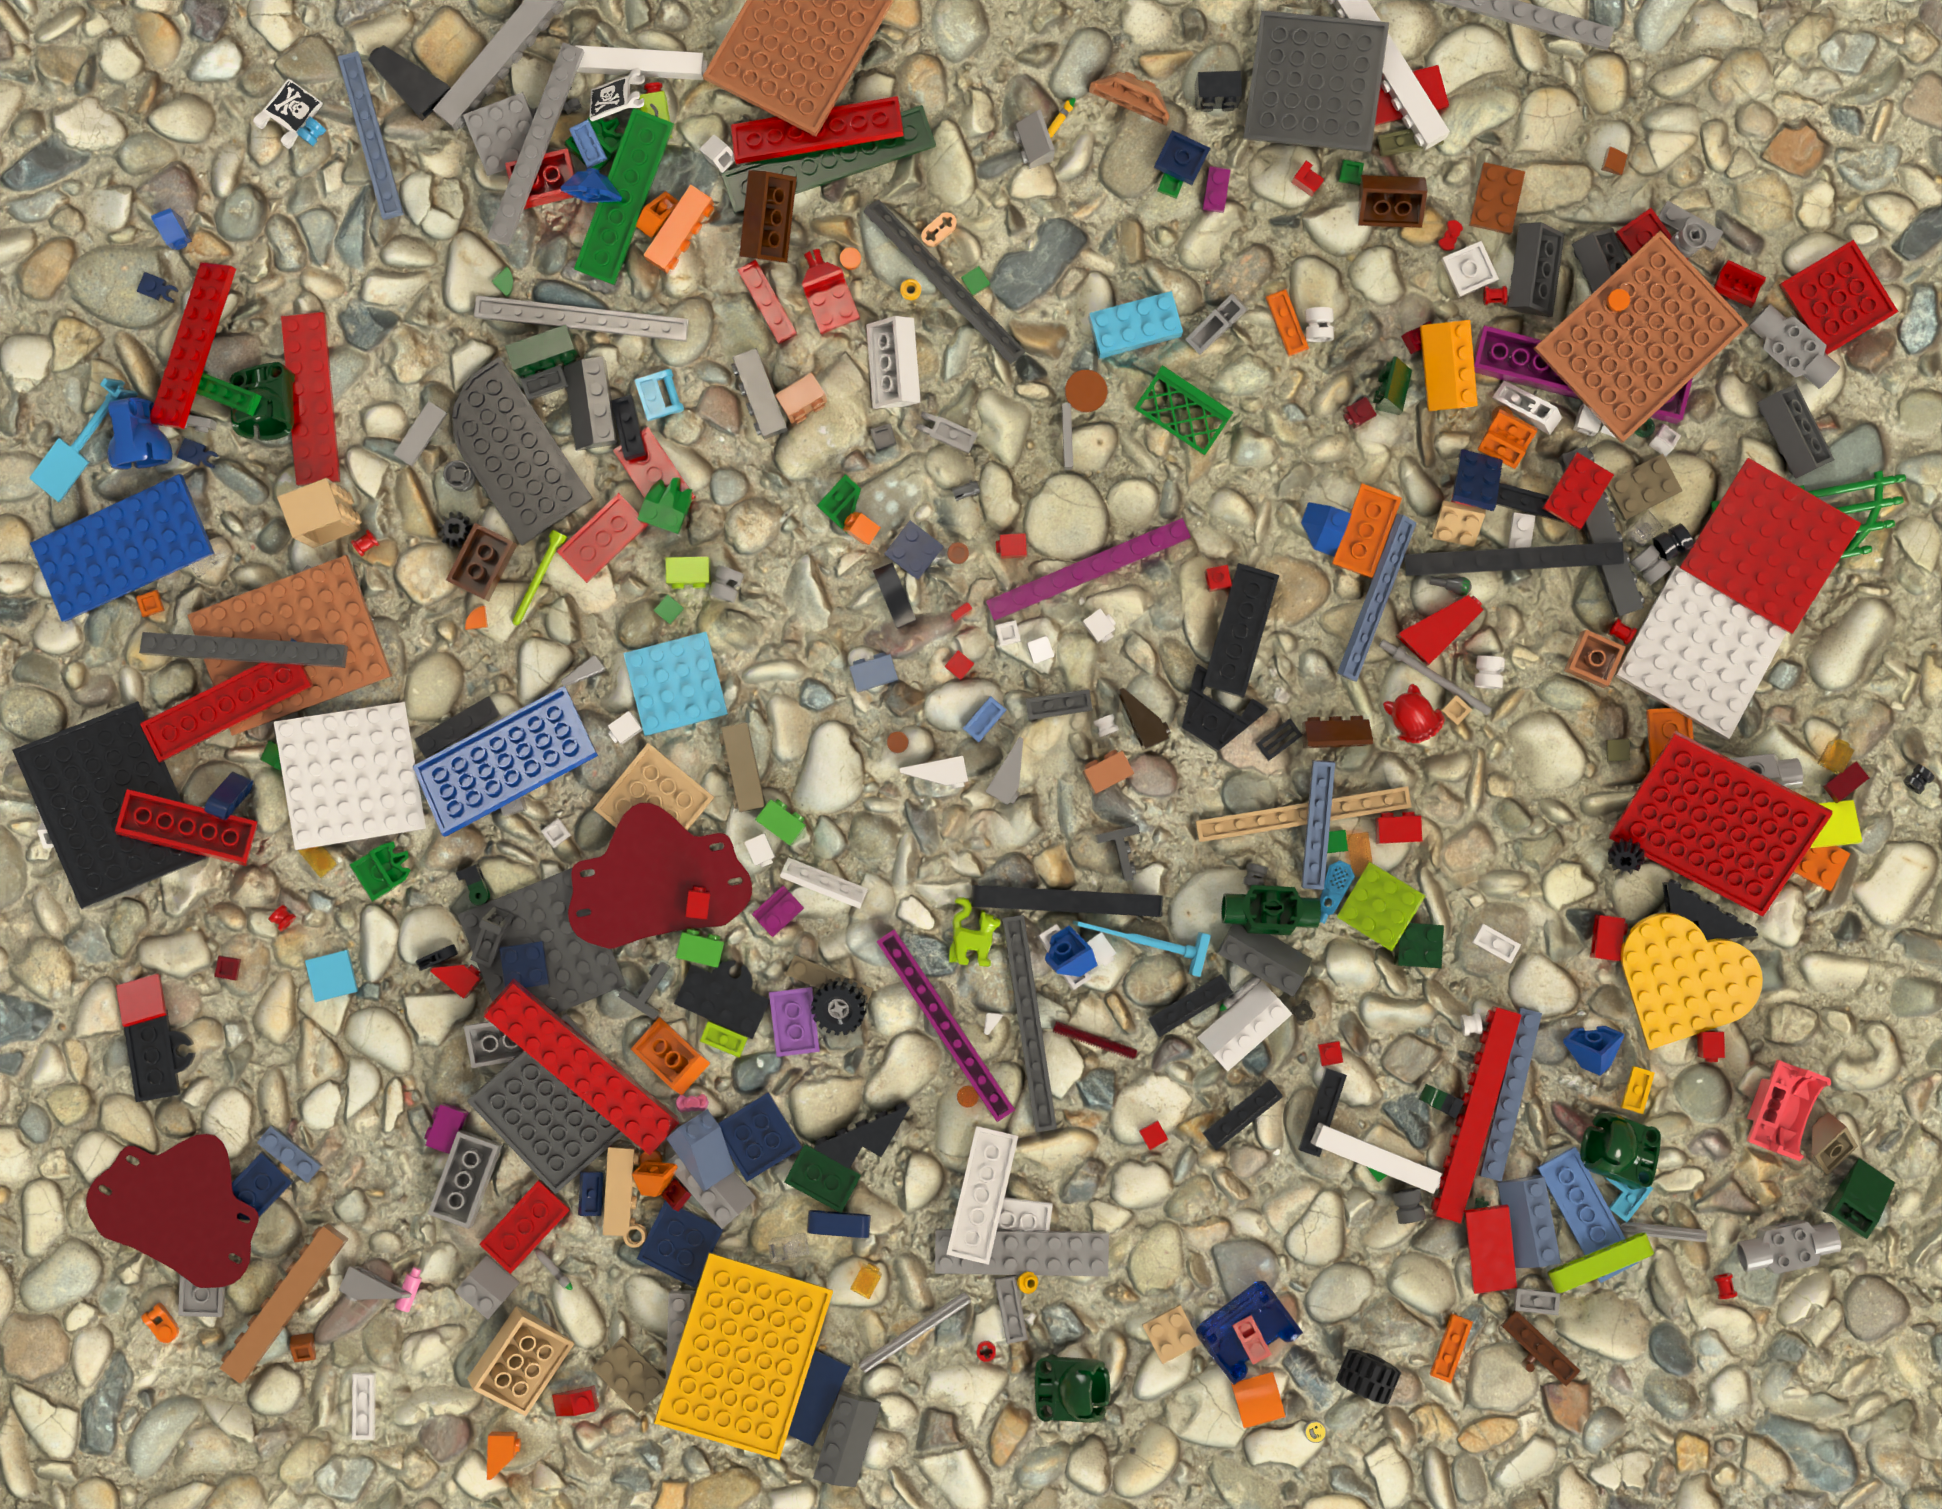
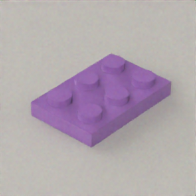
(793, 1022)

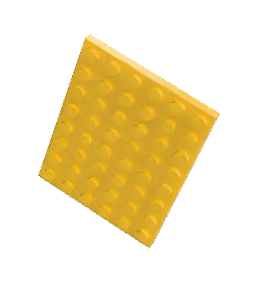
(743, 1356)

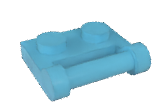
(652, 397)

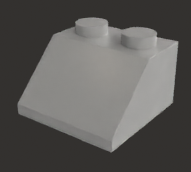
(1034, 140)
(487, 1287)

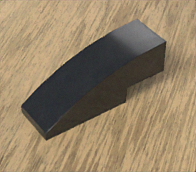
(894, 595)

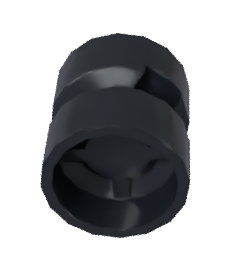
(1675, 541)

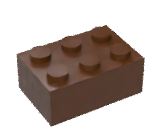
(481, 562)

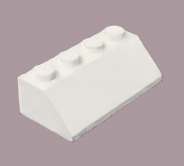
(893, 362)
(1244, 1026)

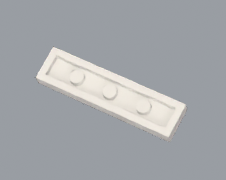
(823, 883)

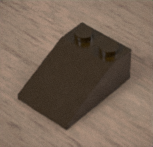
(1145, 723)

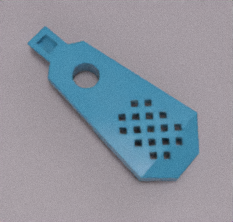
(1332, 892)

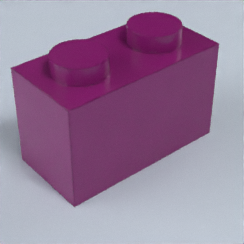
(445, 1127)

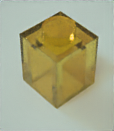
(1836, 756)
(866, 1280)

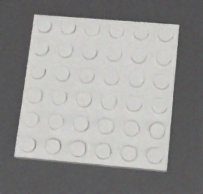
(1700, 653)
(349, 775)

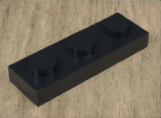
(628, 427)

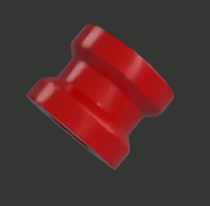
(282, 918)

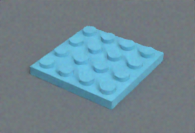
(675, 683)

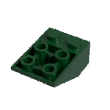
(1393, 387)
(1860, 1199)

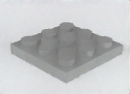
(500, 131)

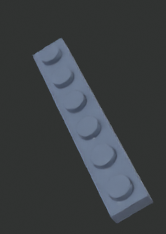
(1318, 824)

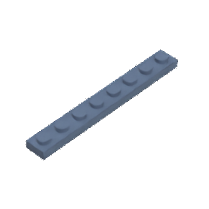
(370, 135)
(1376, 597)
(1510, 1096)

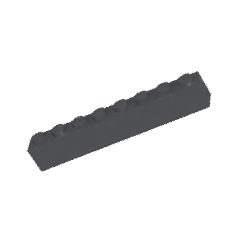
(1600, 528)

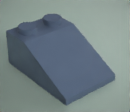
(702, 1149)

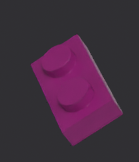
(1216, 189)

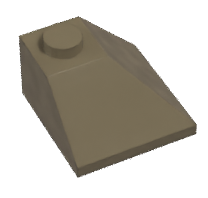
(1831, 1142)

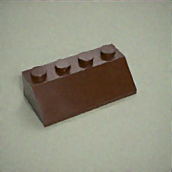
(767, 216)

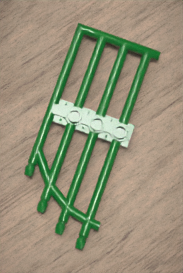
(1875, 507)

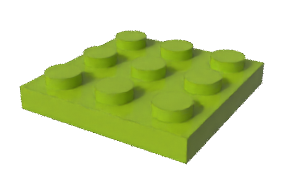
(1381, 906)

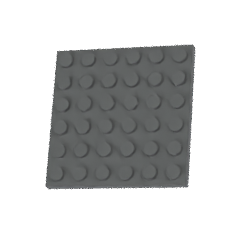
(1316, 81)
(540, 911)
(544, 1119)

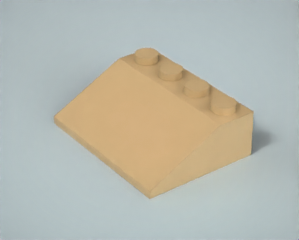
(520, 1361)

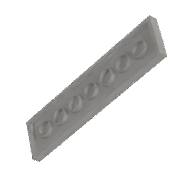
(1032, 1251)

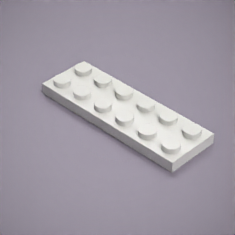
(982, 1195)

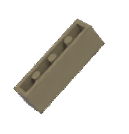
(743, 767)

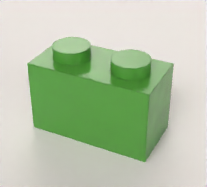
(781, 822)
(700, 948)

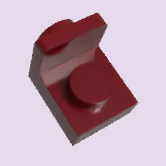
(1413, 339)
(1359, 413)
(676, 1194)

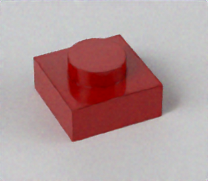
(1330, 1053)

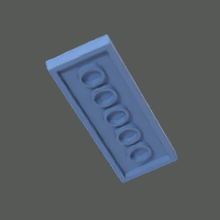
(1581, 1204)

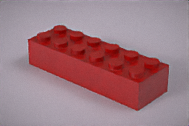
(185, 827)

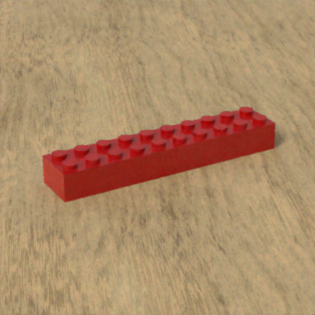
(581, 1066)

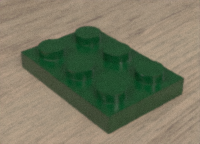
(822, 1178)

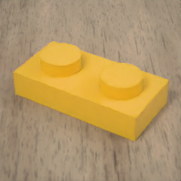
(1637, 1089)

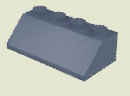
(1530, 1221)

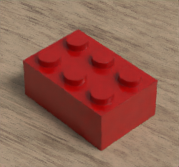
(553, 173)

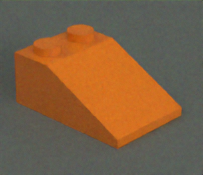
(670, 1056)

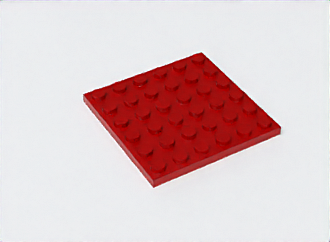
(1770, 545)

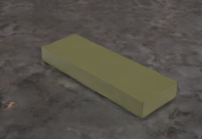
(1398, 143)

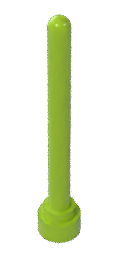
(556, 541)

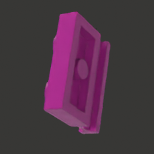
(778, 911)

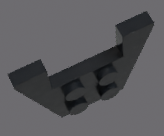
(1210, 720)

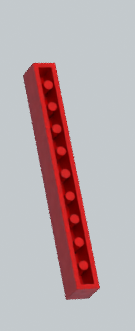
(1476, 1114)

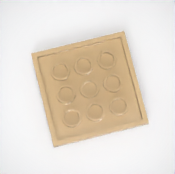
(655, 781)

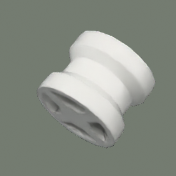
(1106, 725)
(1471, 1024)

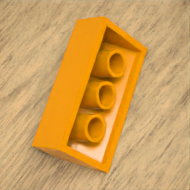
(1448, 365)

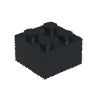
(1218, 90)

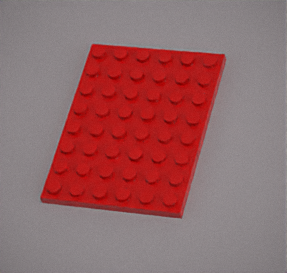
(1720, 823)

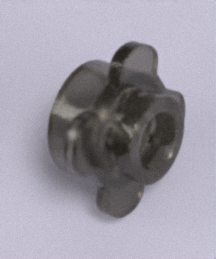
(1309, 1013)

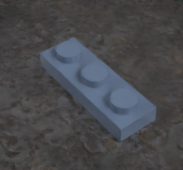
(289, 1154)

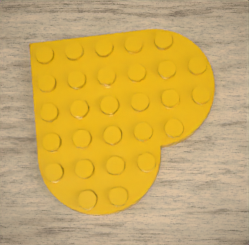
(1684, 981)

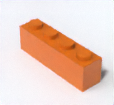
(679, 229)

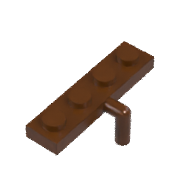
(1539, 1349)

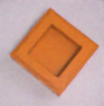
(150, 603)

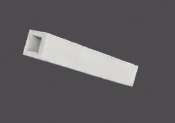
(650, 62)
(1376, 1158)

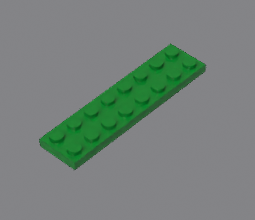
(633, 178)

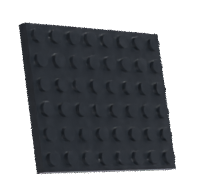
(79, 792)

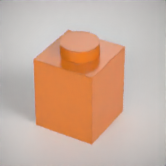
(861, 528)

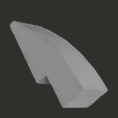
(1216, 323)

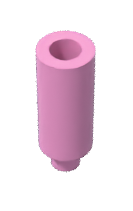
(411, 1285)

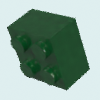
(1420, 946)

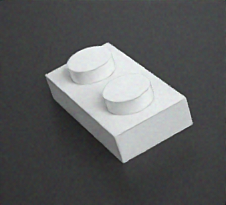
(1521, 530)
(1496, 943)

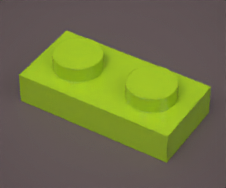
(724, 1039)

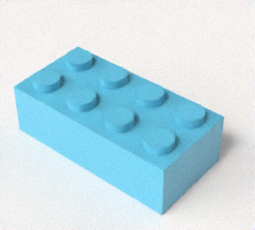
(1135, 324)

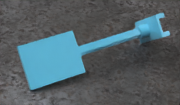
(64, 462)
(1195, 953)

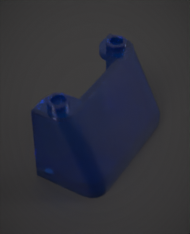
(1269, 1315)

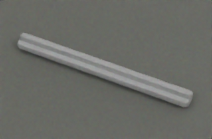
(914, 1332)

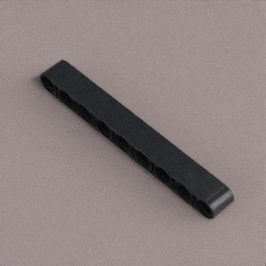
(1067, 901)

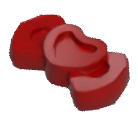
(1448, 242)

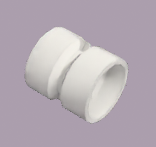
(1319, 317)
(1489, 672)

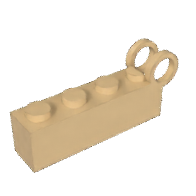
(620, 1195)

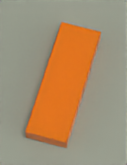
(1287, 322)
(1451, 1348)

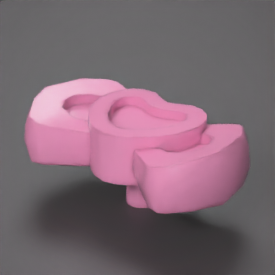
(692, 1103)

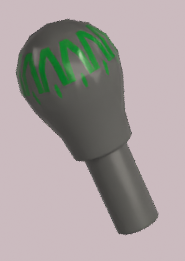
(1458, 585)

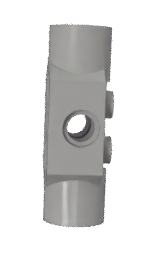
(1794, 346)
(1785, 772)
(1788, 1246)

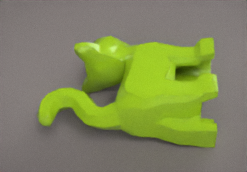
(969, 939)

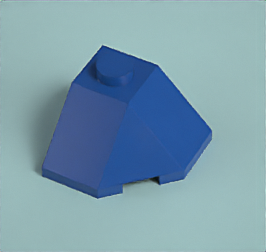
(591, 187)
(1325, 527)
(1070, 953)
(1594, 1048)

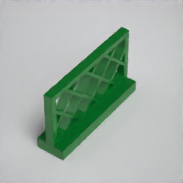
(1194, 394)

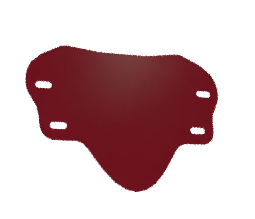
(646, 881)
(177, 1210)

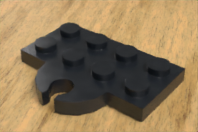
(723, 998)
(156, 1058)

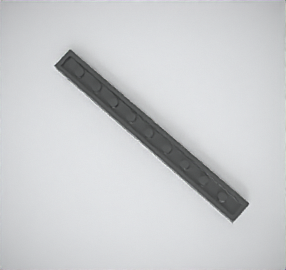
(944, 281)
(244, 649)
(1029, 1023)

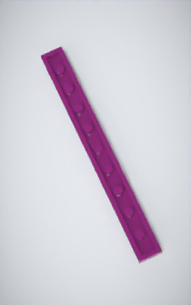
(1088, 569)

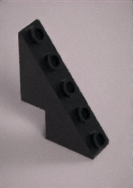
(1704, 915)
(871, 1135)

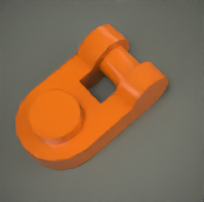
(164, 1331)

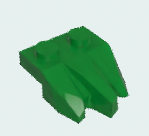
(607, 137)
(666, 506)
(381, 870)

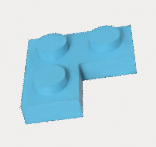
(1627, 1200)

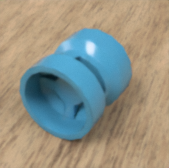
(311, 131)

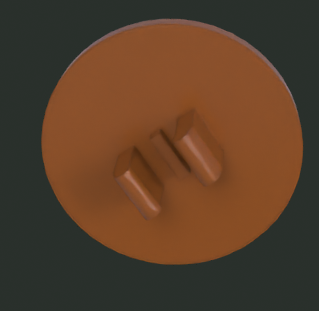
(1086, 391)

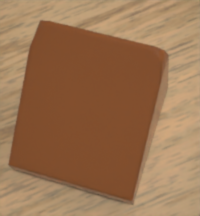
(1614, 161)
(303, 1347)

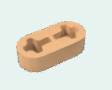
(935, 226)

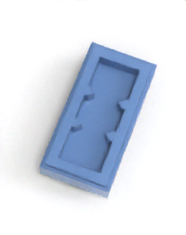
(588, 143)
(984, 719)

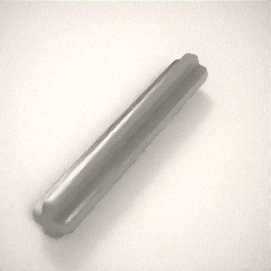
(1664, 1231)

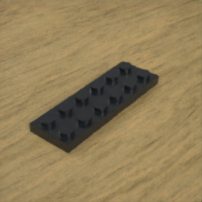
(1240, 630)

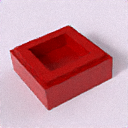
(961, 612)
(959, 665)
(1153, 1135)

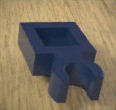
(155, 287)
(195, 453)

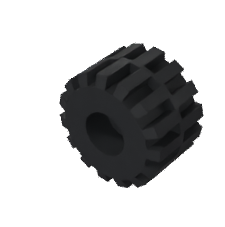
(1368, 1376)

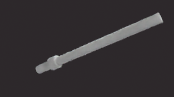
(1400, 655)

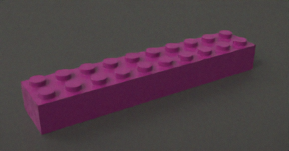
(1513, 359)

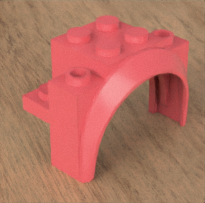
(1783, 1108)

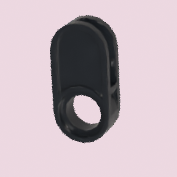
(437, 957)

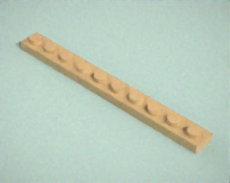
(1297, 814)

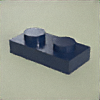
(590, 1193)

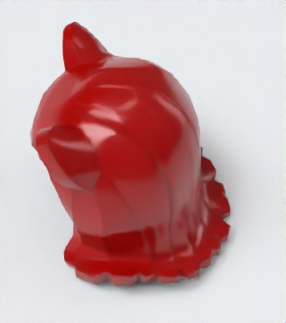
(1414, 716)

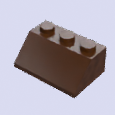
(1392, 201)
(1336, 732)

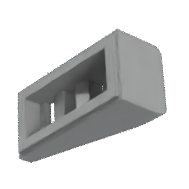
(588, 669)

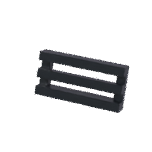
(1293, 729)

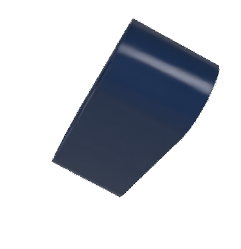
(228, 795)
(838, 1224)

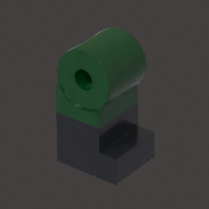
(476, 884)
(1441, 1101)

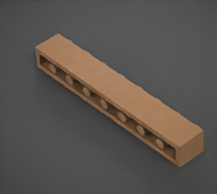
(284, 1302)

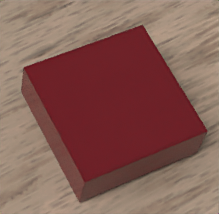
(227, 967)

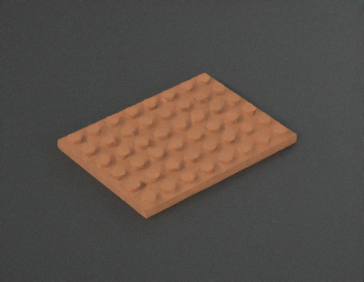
(795, 55)
(1642, 356)
(309, 607)

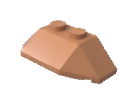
(1133, 95)

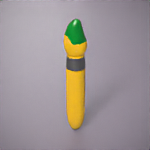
(1068, 106)

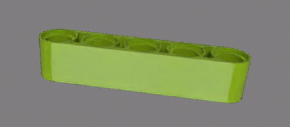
(1600, 1262)

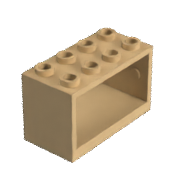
(320, 513)

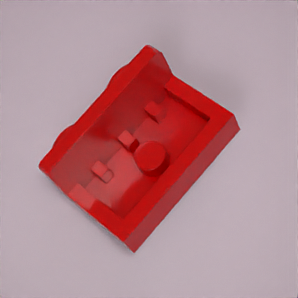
(1739, 283)

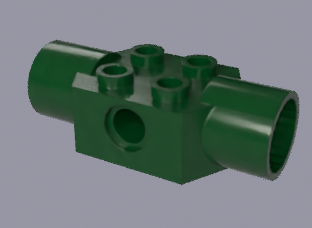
(1270, 910)

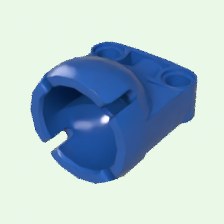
(135, 436)

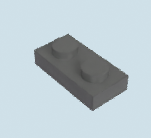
(544, 383)

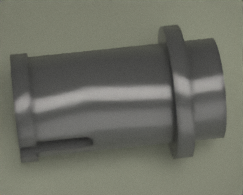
(966, 490)

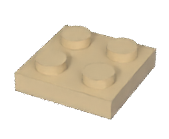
(1458, 523)
(1171, 1334)

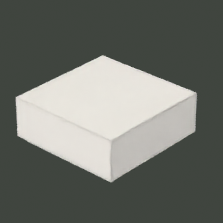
(1007, 633)
(556, 833)

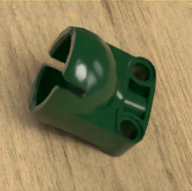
(275, 410)
(1621, 1150)
(1071, 1389)

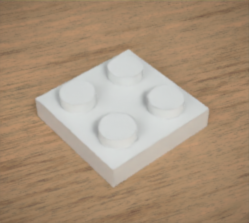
(1469, 269)

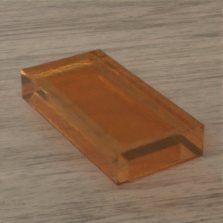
(1359, 852)

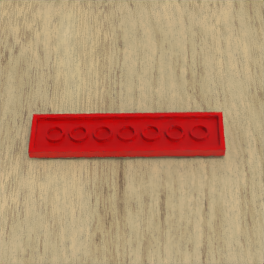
(843, 127)
(192, 345)
(313, 406)
(223, 707)

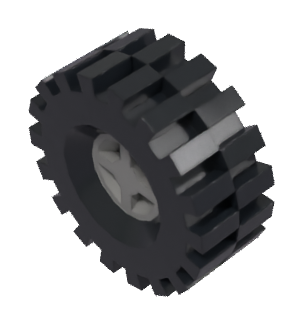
(837, 1016)

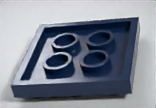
(758, 1137)
(680, 1244)

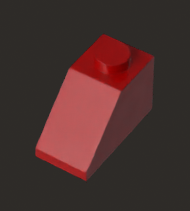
(459, 978)
(576, 1401)

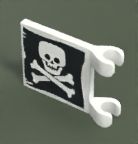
(616, 96)
(290, 109)

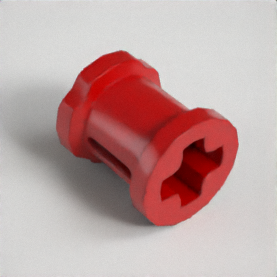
(1495, 295)
(365, 543)
(1622, 631)
(1725, 1286)

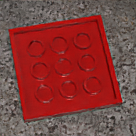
(1839, 297)

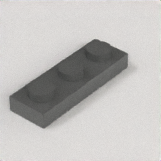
(1059, 704)

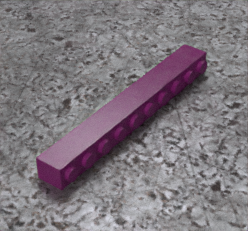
(946, 1025)

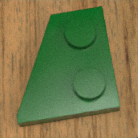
(840, 501)

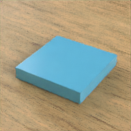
(331, 976)

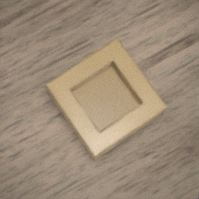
(1456, 710)

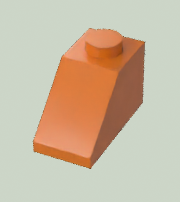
(656, 213)
(653, 1177)
(500, 1451)

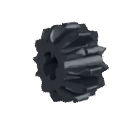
(457, 521)
(1626, 856)

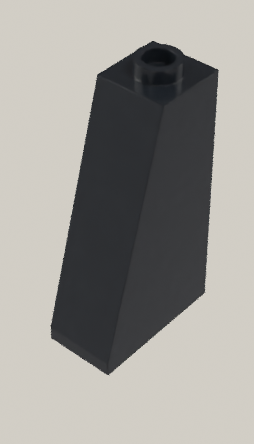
(413, 84)

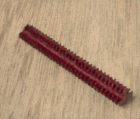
(1095, 1040)

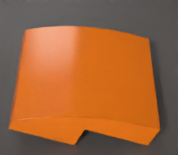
(1507, 438)
(1258, 1400)

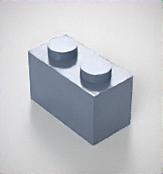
(873, 672)

